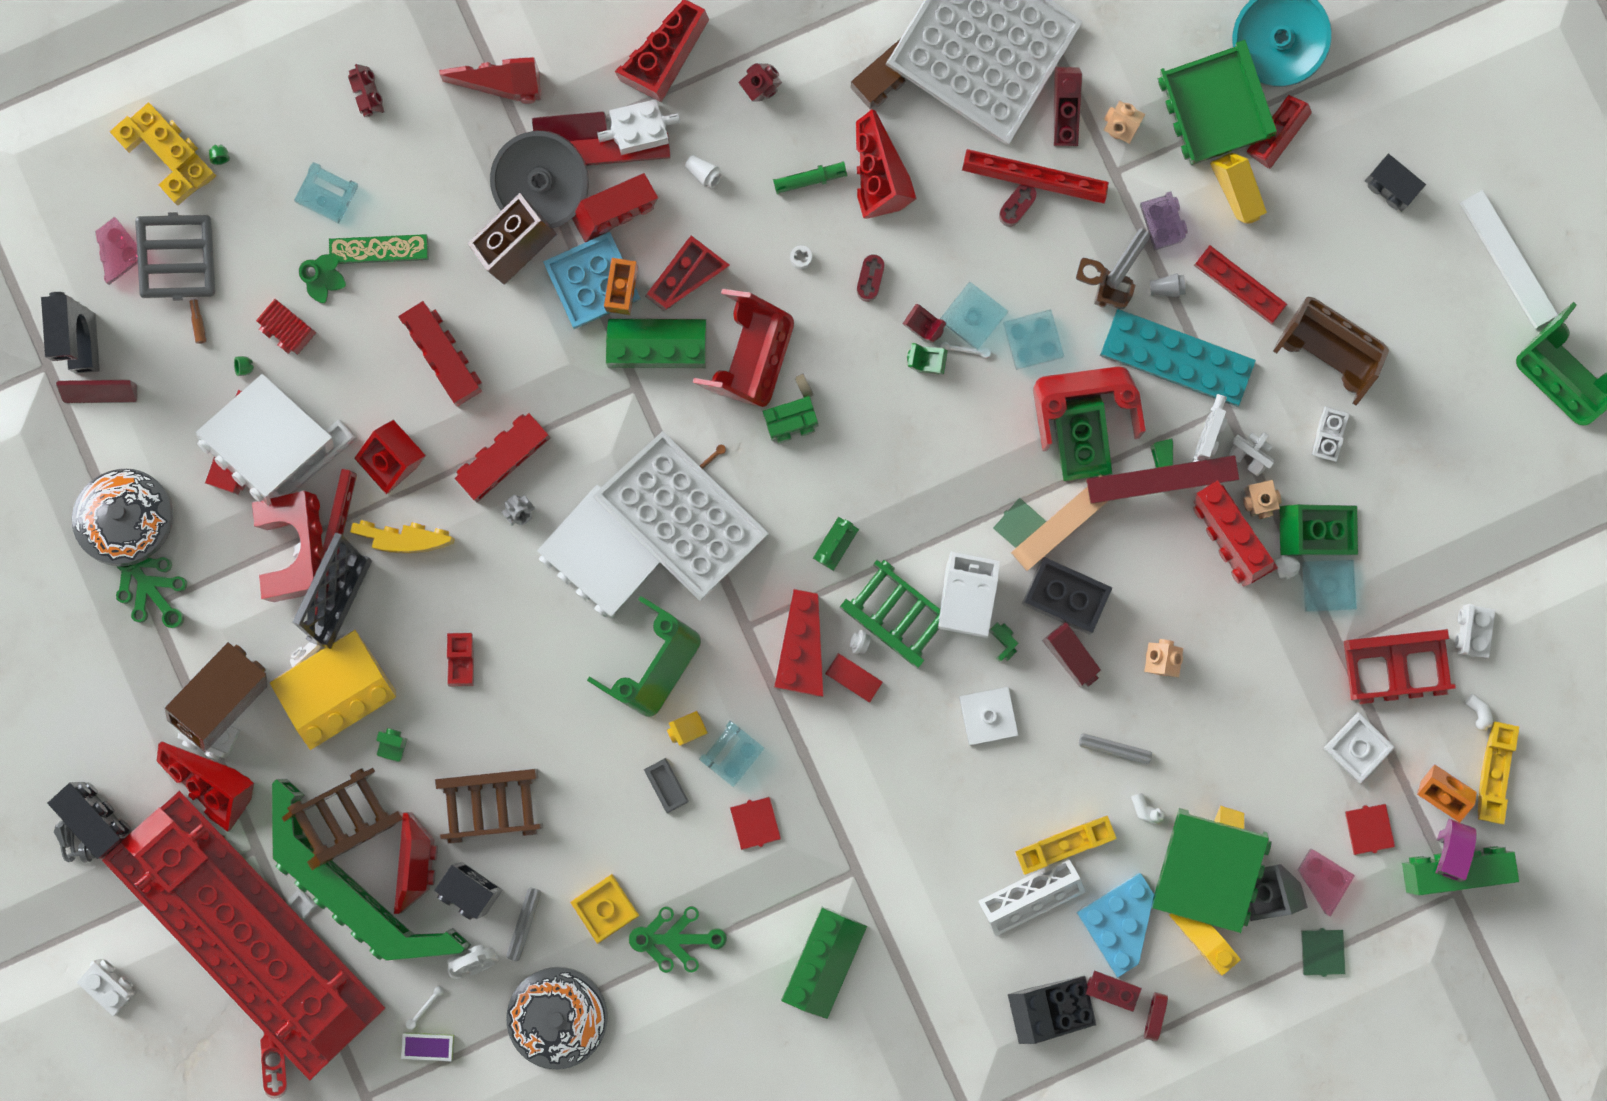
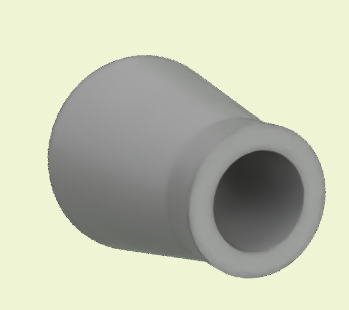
(1168, 286)

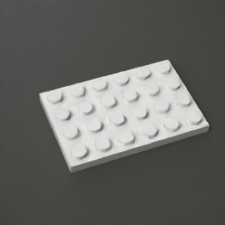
(680, 515)

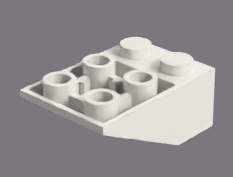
(968, 594)

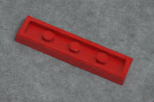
(1240, 284)

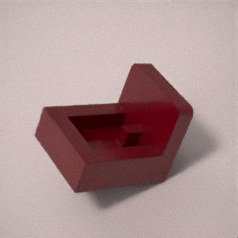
(924, 324)

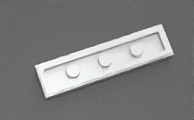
(341, 439)

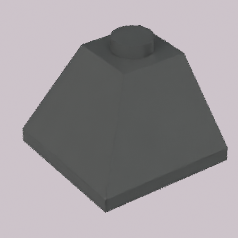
(1277, 894)

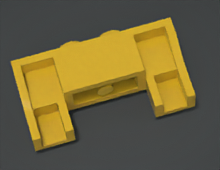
(187, 168)

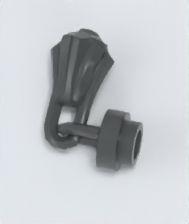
(66, 839)

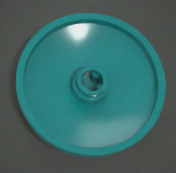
(1284, 39)

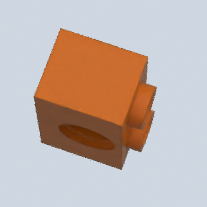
(621, 286)
(1447, 793)

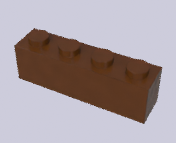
(877, 80)

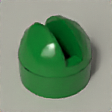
(218, 155)
(243, 365)

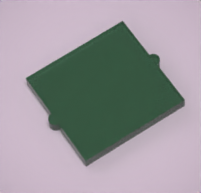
(1018, 523)
(1323, 952)

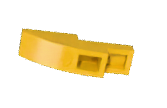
(411, 540)

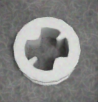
(798, 264)

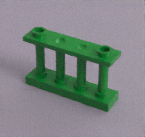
(875, 622)

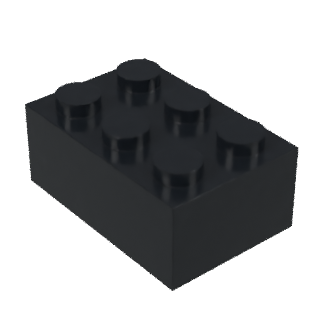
(1067, 595)
(89, 818)
(467, 891)

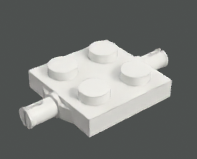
(638, 127)
(1214, 425)

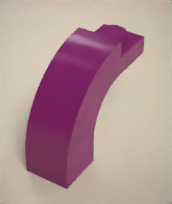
(1457, 850)

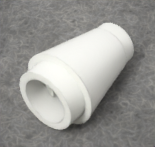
(704, 171)

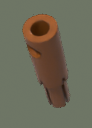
(198, 326)

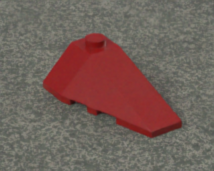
(514, 79)
(882, 174)
(216, 786)

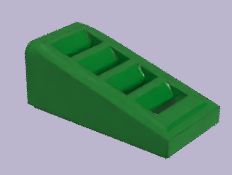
(1163, 453)

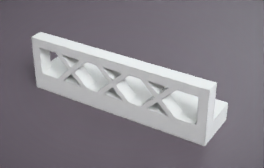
(1034, 900)

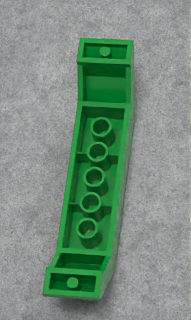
(344, 896)

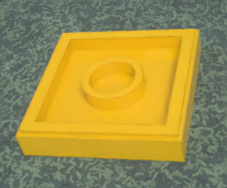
(604, 908)

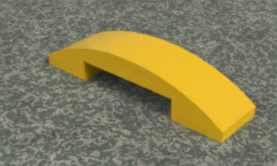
(1495, 772)
(1065, 844)

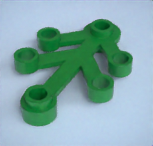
(146, 585)
(672, 939)

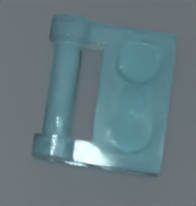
(322, 200)
(738, 759)

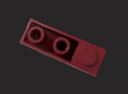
(1067, 105)

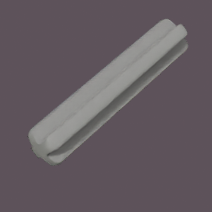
(1128, 258)
(1115, 748)
(523, 924)

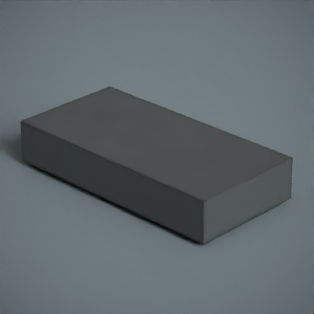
(666, 785)

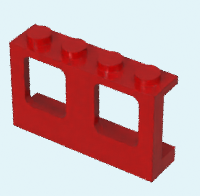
(1395, 652)

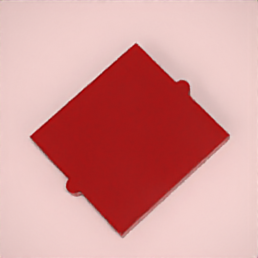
(755, 823)
(1369, 829)

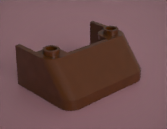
(1337, 343)

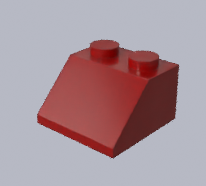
(389, 456)

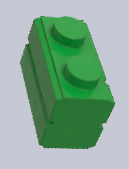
(790, 419)

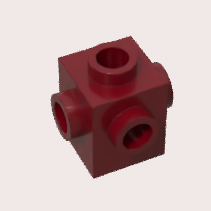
(760, 81)

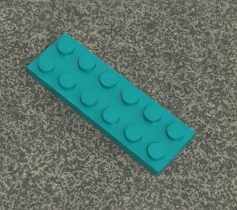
(1177, 357)

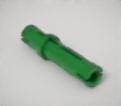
(810, 177)

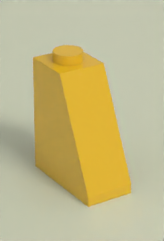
(1239, 187)

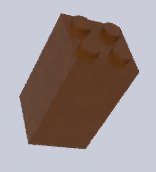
(216, 696)

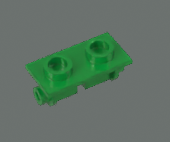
(836, 543)

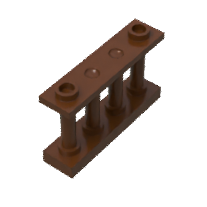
(475, 785)
(342, 841)

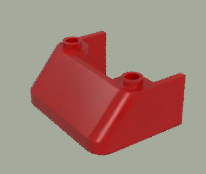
(758, 351)
(1054, 390)

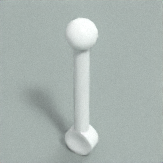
(985, 353)
(411, 1024)

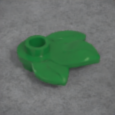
(325, 277)

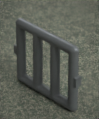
(145, 268)

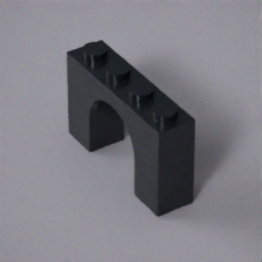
(70, 333)

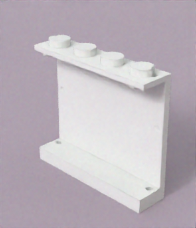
(262, 438)
(598, 556)

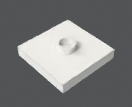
(988, 715)
(1359, 748)

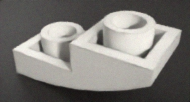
(1330, 434)

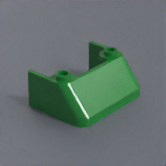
(1561, 374)
(664, 671)

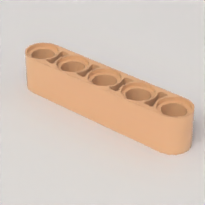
(1055, 529)

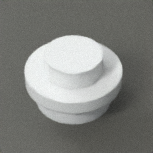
(860, 642)

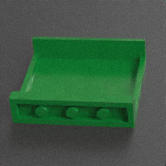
(1217, 104)
(1211, 871)

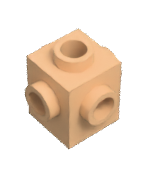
(1123, 121)
(1267, 492)
(1164, 658)

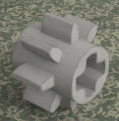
(518, 510)

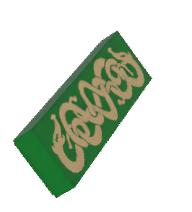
(379, 248)

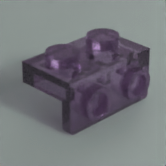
(1164, 221)

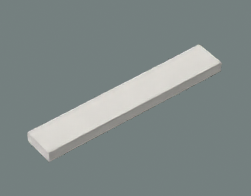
(1508, 259)

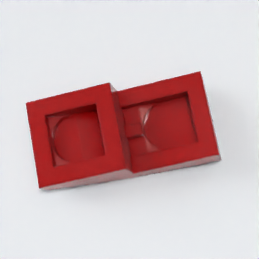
(460, 659)
(853, 677)

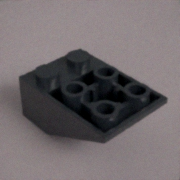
(1051, 1010)

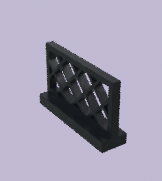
(343, 588)

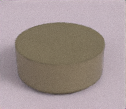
(804, 385)

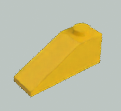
(1208, 943)

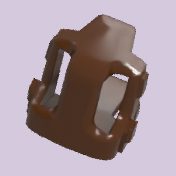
(1105, 294)

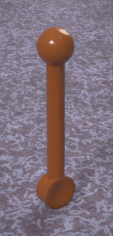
(720, 449)

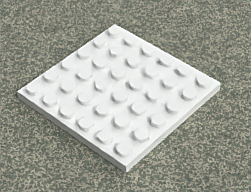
(985, 56)

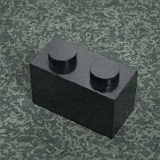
(1394, 183)

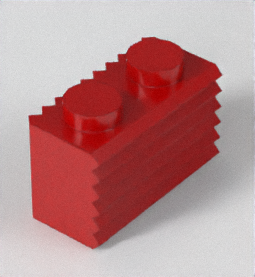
(286, 327)

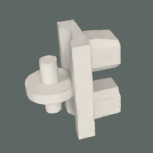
(1261, 459)

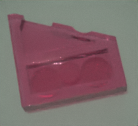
(116, 251)
(1325, 880)

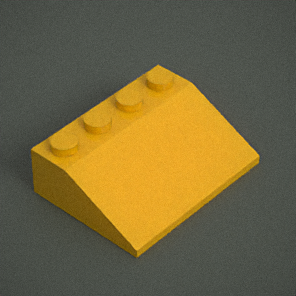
(333, 689)

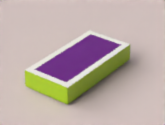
(427, 1046)

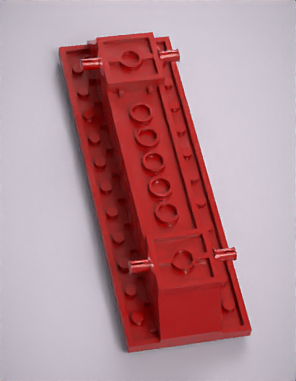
(244, 935)

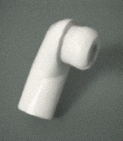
(1483, 710)
(1147, 812)

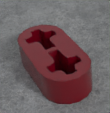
(1013, 201)
(864, 277)
(1155, 1016)

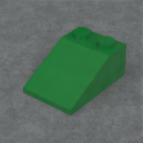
(1083, 439)
(1318, 530)

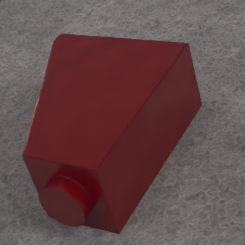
(1072, 655)

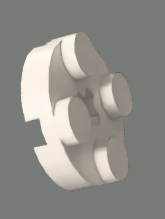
(474, 962)

